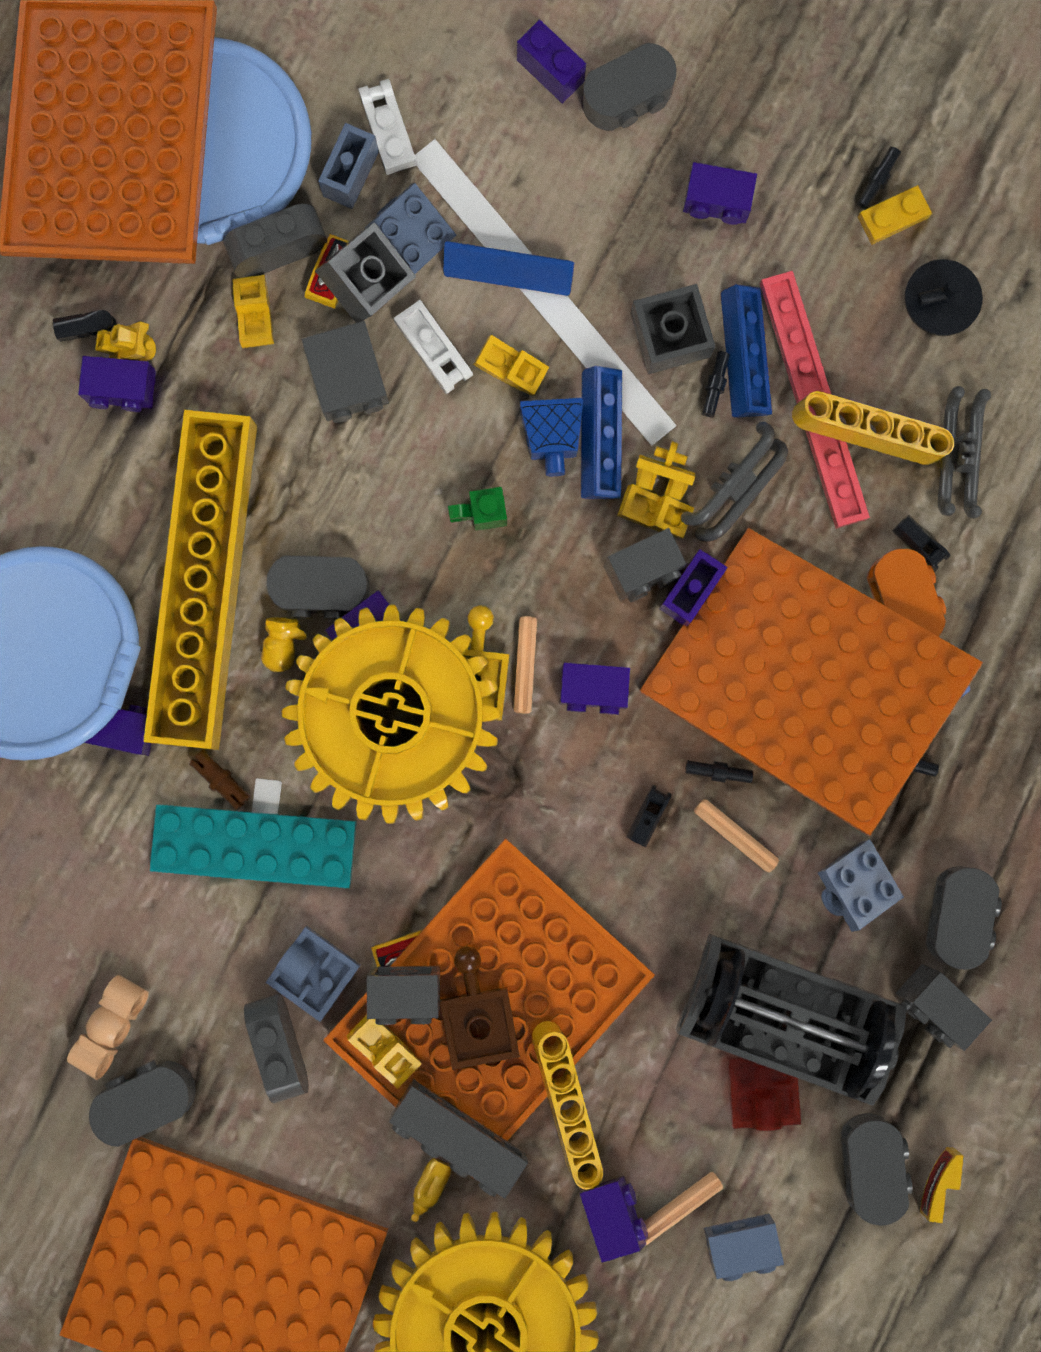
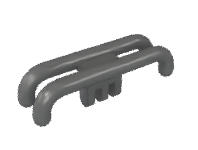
(965, 454)
(740, 486)

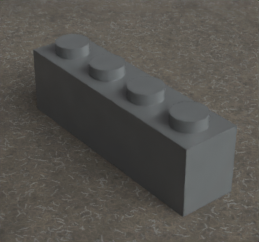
(458, 1139)

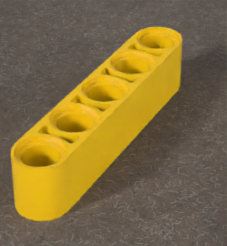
(887, 427)
(572, 1119)

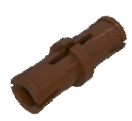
(220, 780)

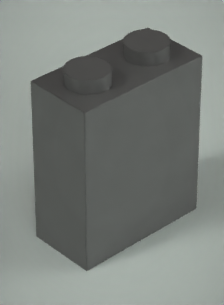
(345, 372)

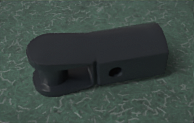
(82, 325)
(916, 538)
(645, 821)

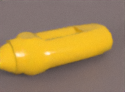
(430, 1186)

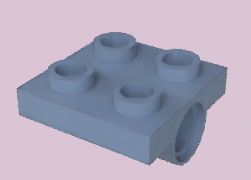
(413, 227)
(859, 886)
(313, 973)

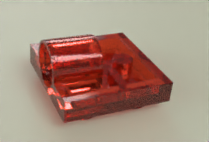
(762, 1096)

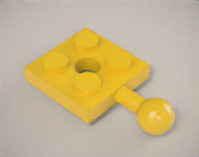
(481, 619)

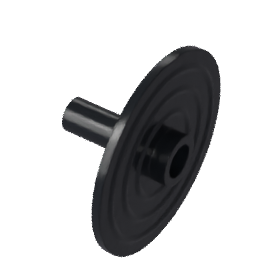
(943, 297)

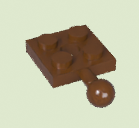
(462, 1010)

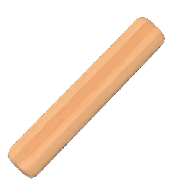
(525, 665)
(736, 835)
(682, 1206)

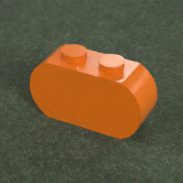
(907, 587)

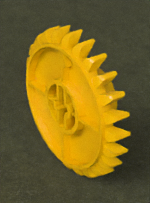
(333, 714)
(475, 1284)

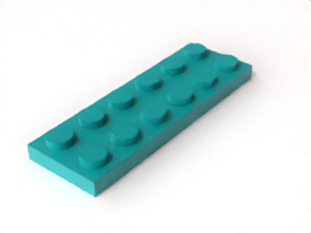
(253, 846)

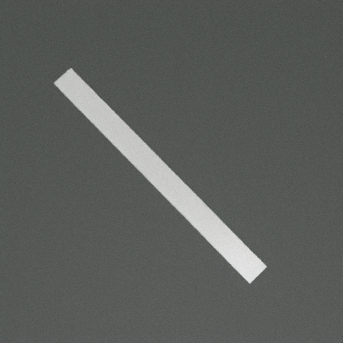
(555, 308)

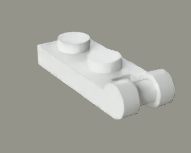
(388, 128)
(432, 345)

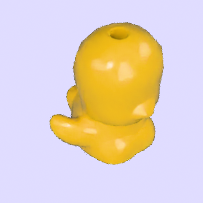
(278, 647)

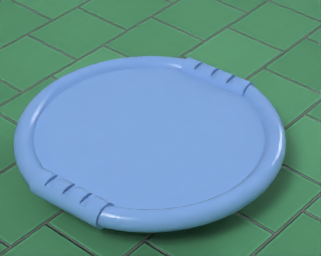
(253, 141)
(62, 651)

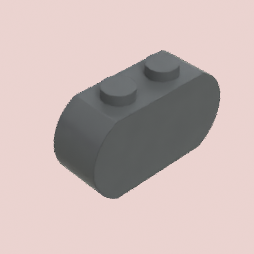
(629, 87)
(275, 240)
(317, 585)
(963, 917)
(276, 1048)
(141, 1102)
(875, 1169)

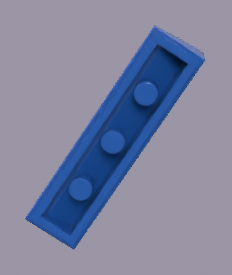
(508, 268)
(747, 350)
(601, 433)

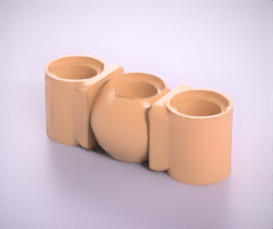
(107, 1027)

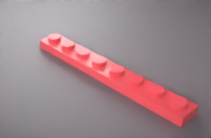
(805, 377)

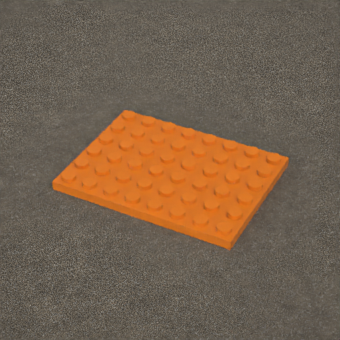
(107, 130)
(811, 681)
(555, 970)
(218, 1264)

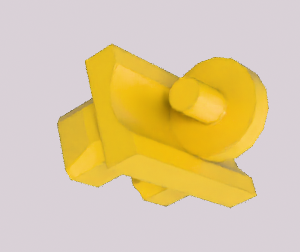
(127, 342)
(678, 477)

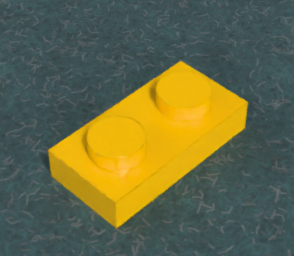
(894, 215)

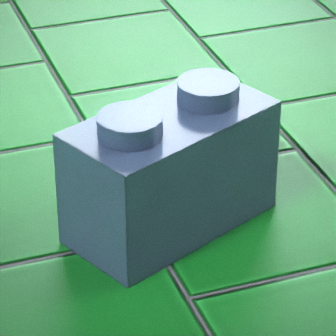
(348, 166)
(744, 1247)

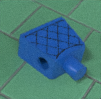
(552, 431)

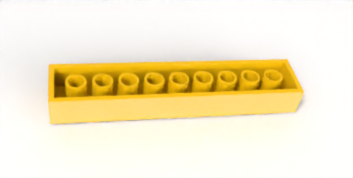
(201, 580)

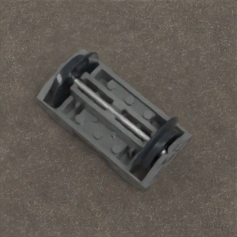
(828, 1038)

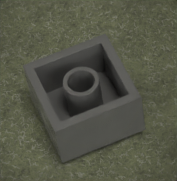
(365, 273)
(672, 329)
(644, 566)
(403, 994)
(945, 1008)

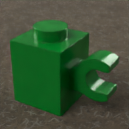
(486, 509)

